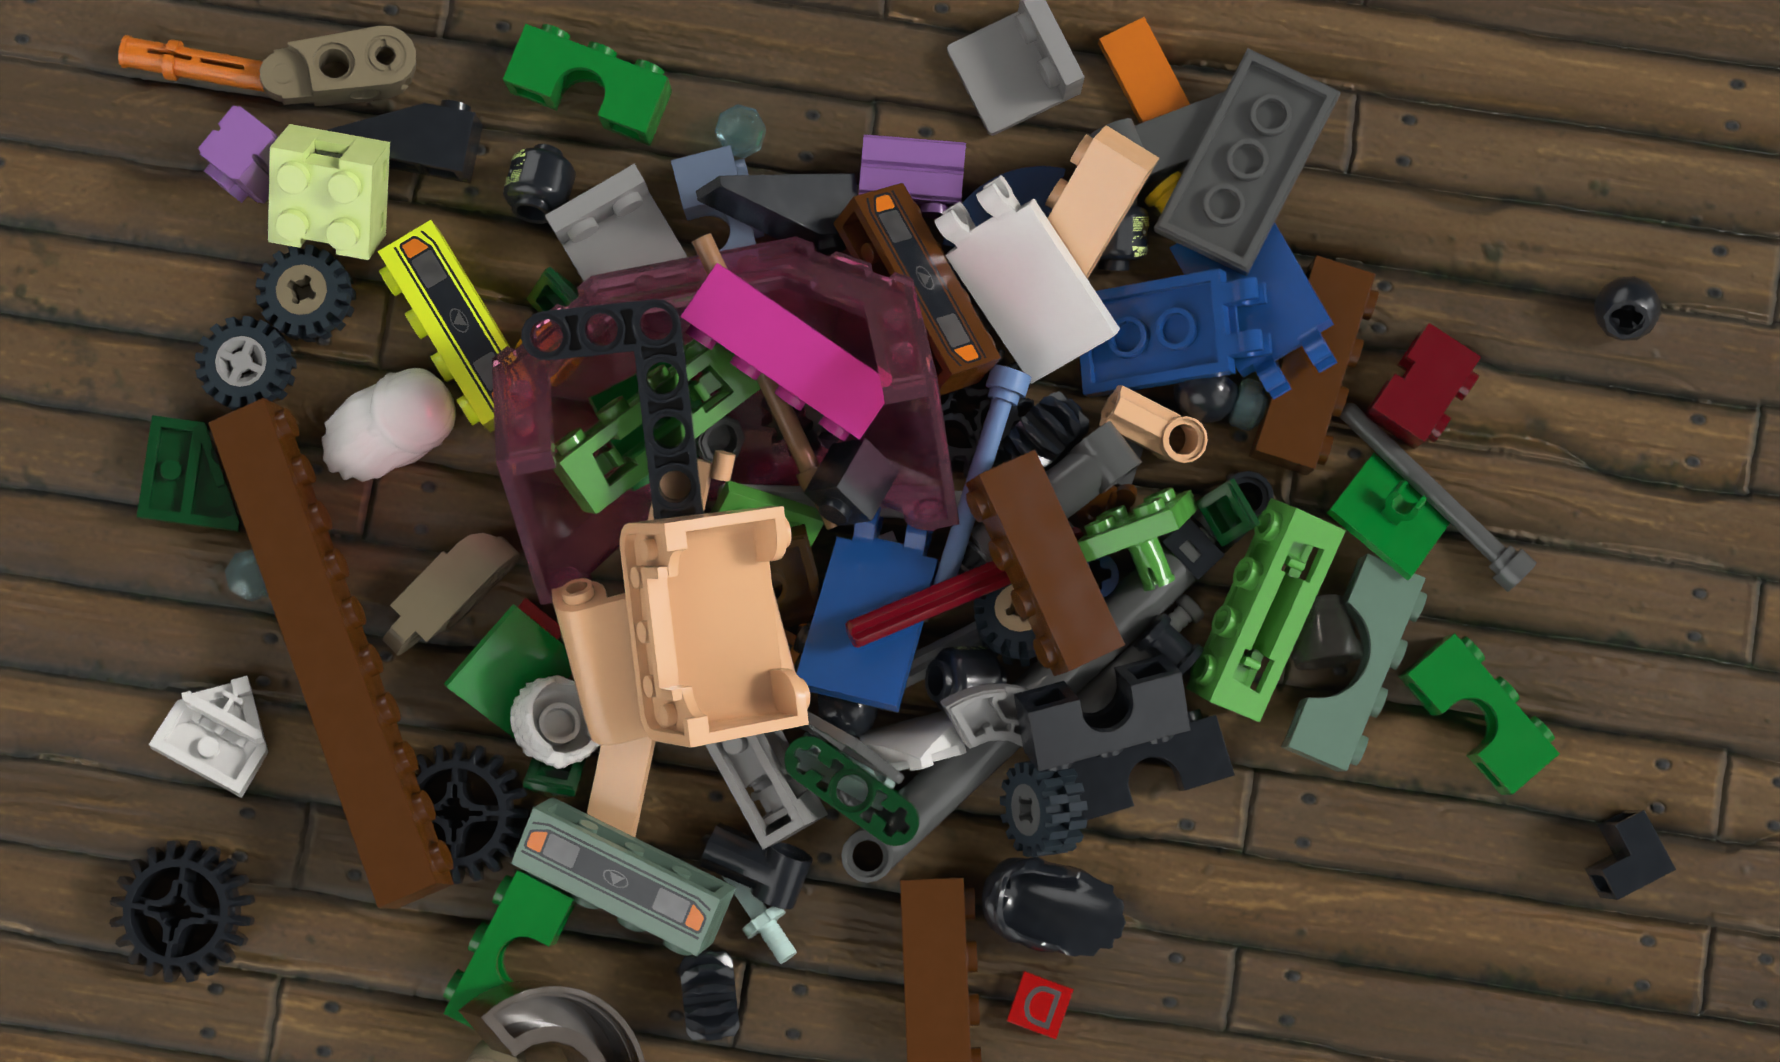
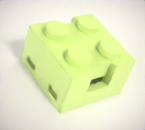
(328, 190)

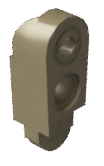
(296, 75)
(449, 589)

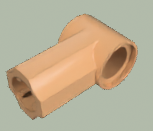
(1151, 424)

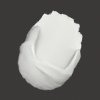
(388, 425)

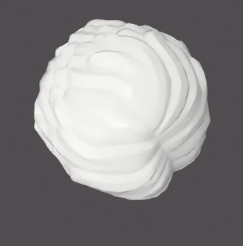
(551, 722)

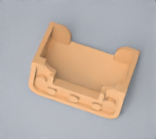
(709, 626)
(602, 658)

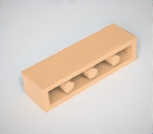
(1098, 194)

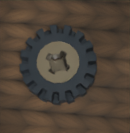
(320, 304)

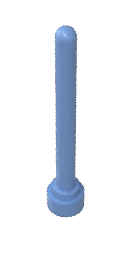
(1005, 390)

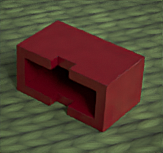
(1434, 375)

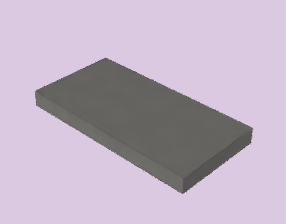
(1247, 162)

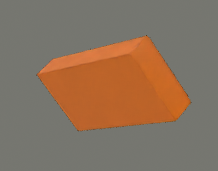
(1142, 71)

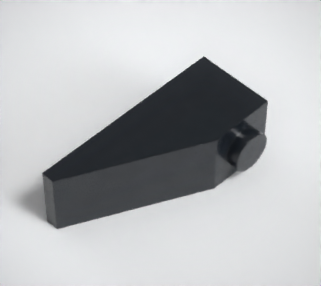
(426, 138)
(785, 204)

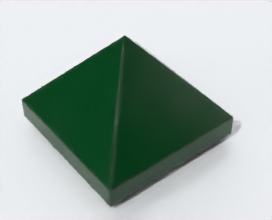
(552, 290)
(1227, 512)
(552, 781)

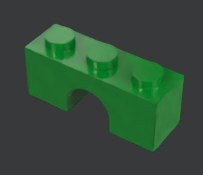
(550, 63)
(1513, 743)
(523, 910)

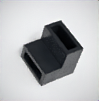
(1636, 856)

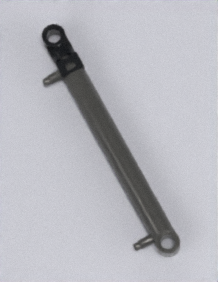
(950, 781)

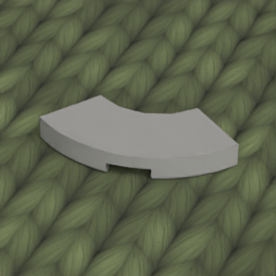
(985, 714)

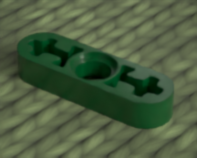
(891, 803)

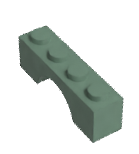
(1380, 607)

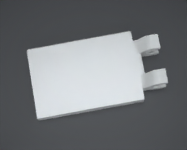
(1025, 281)

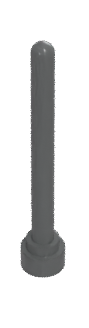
(1506, 563)

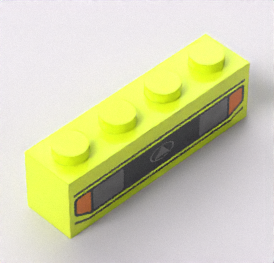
(449, 313)

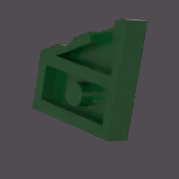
(184, 478)

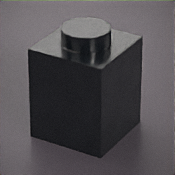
(851, 482)

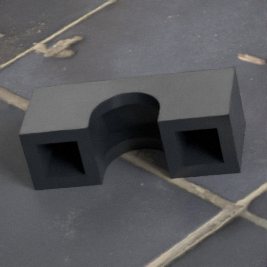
(1145, 709)
(1193, 756)

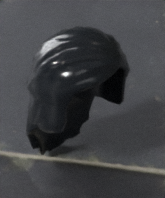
(1051, 907)

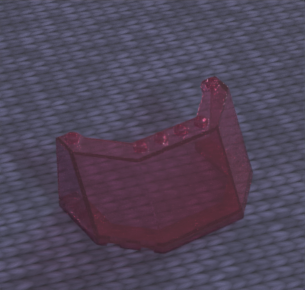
(834, 294)

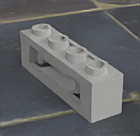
(760, 764)

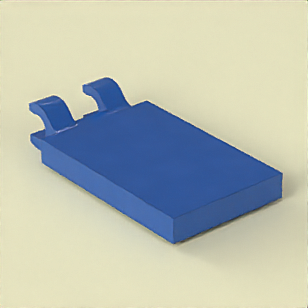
(1291, 315)
(1174, 332)
(859, 579)

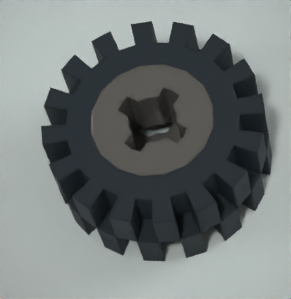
(1043, 810)

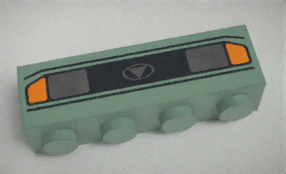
(623, 877)

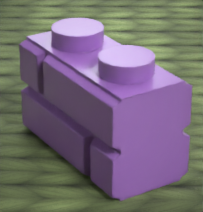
(240, 155)
(926, 167)

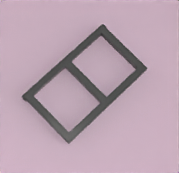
(851, 746)

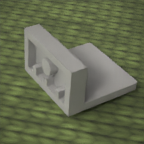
(1017, 67)
(614, 227)

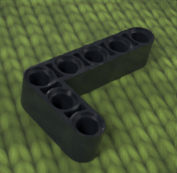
(653, 403)

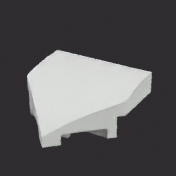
(215, 735)
(915, 741)

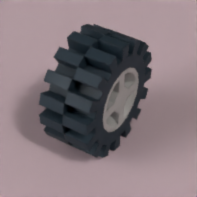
(230, 354)

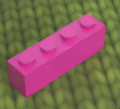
(785, 350)

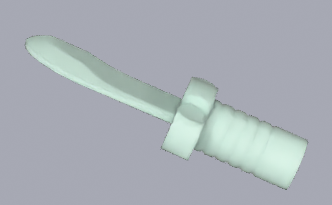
(764, 922)

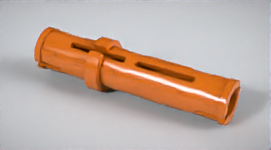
(178, 61)

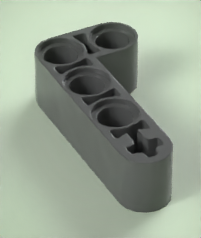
(1170, 135)

